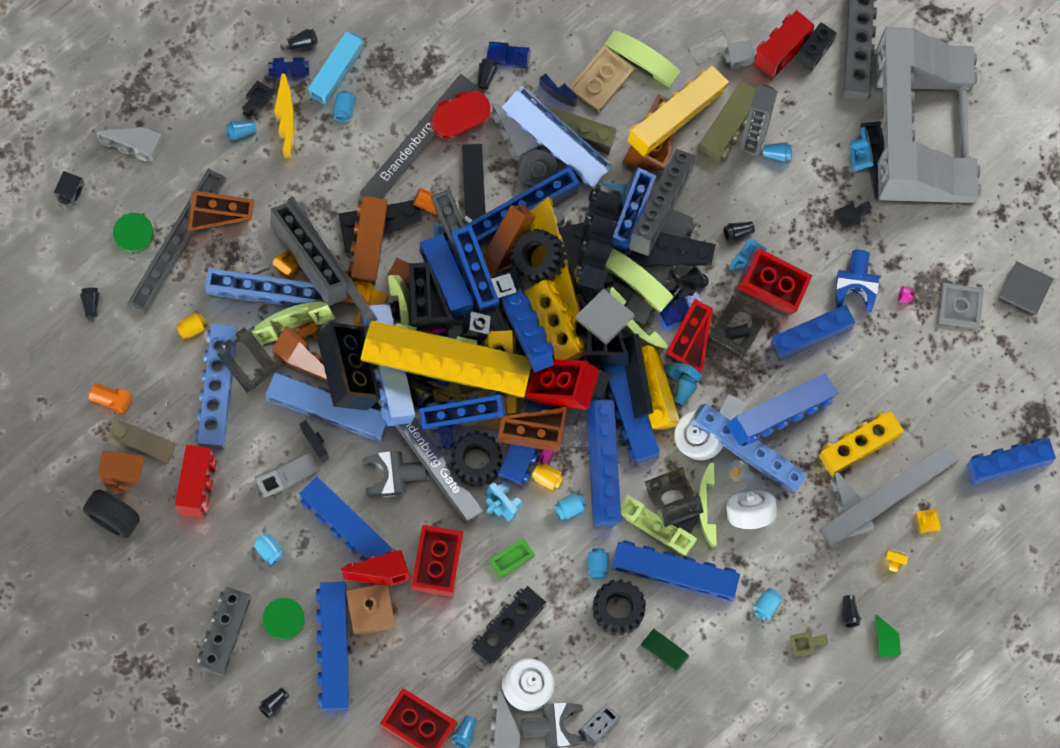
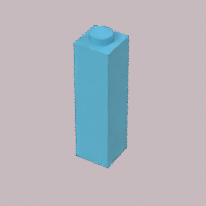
(336, 67)

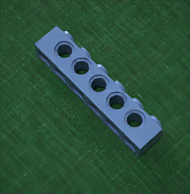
(260, 288)
(215, 438)
(755, 454)

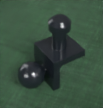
(690, 282)

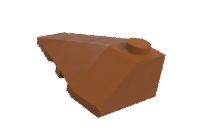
(657, 158)
(295, 355)

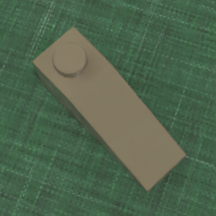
(140, 441)

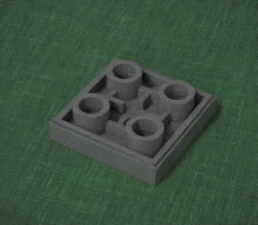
(1026, 288)

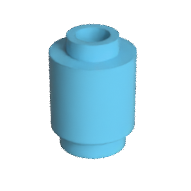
(569, 506)
(268, 548)
(767, 604)

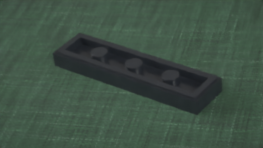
(877, 146)
(473, 180)
(637, 378)

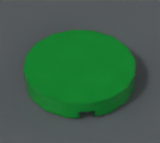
(133, 232)
(283, 618)

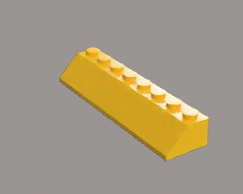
(446, 359)

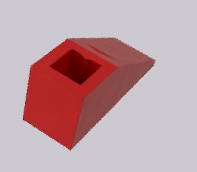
(381, 570)

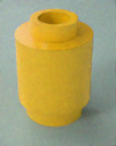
(191, 325)
(547, 476)

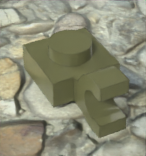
(804, 643)

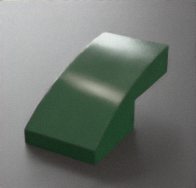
(665, 650)

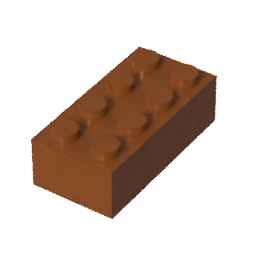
(369, 239)

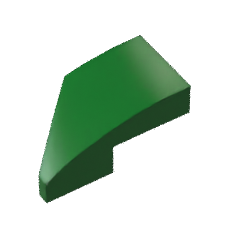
(887, 638)

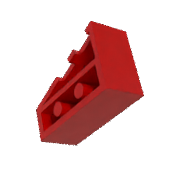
(692, 336)

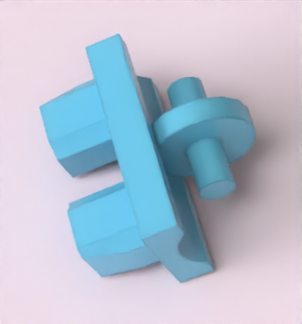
(500, 503)

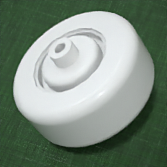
(695, 442)
(751, 509)
(528, 684)

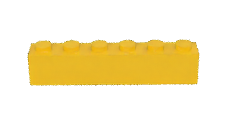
(677, 111)

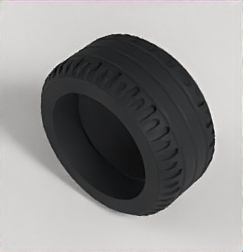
(111, 513)

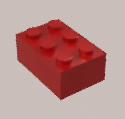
(783, 44)
(774, 281)
(563, 384)
(195, 481)
(437, 561)
(417, 722)

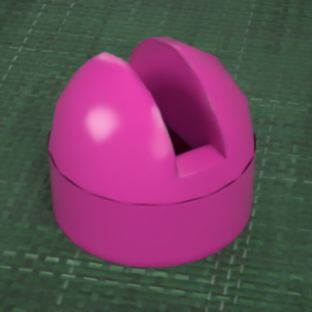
(905, 294)

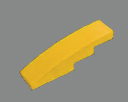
(285, 112)

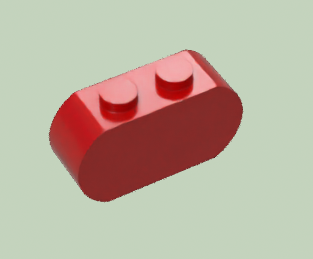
(460, 114)

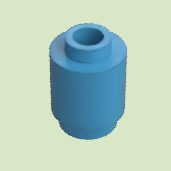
(344, 106)
(598, 563)

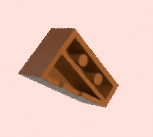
(215, 210)
(534, 430)
(120, 471)

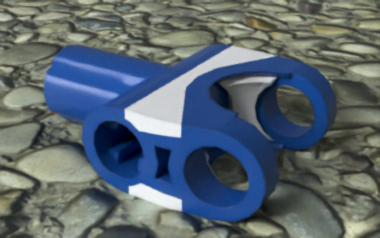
(857, 280)

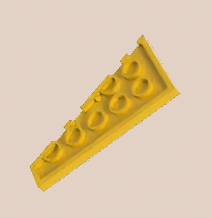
(547, 221)

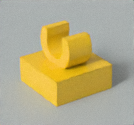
(928, 521)
(896, 558)

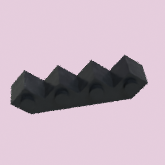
(596, 243)

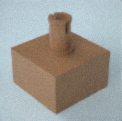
(370, 609)

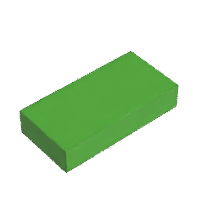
(511, 558)

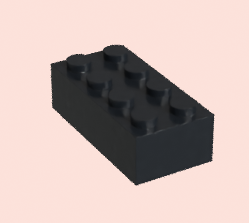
(348, 378)

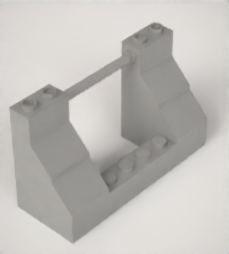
(907, 168)

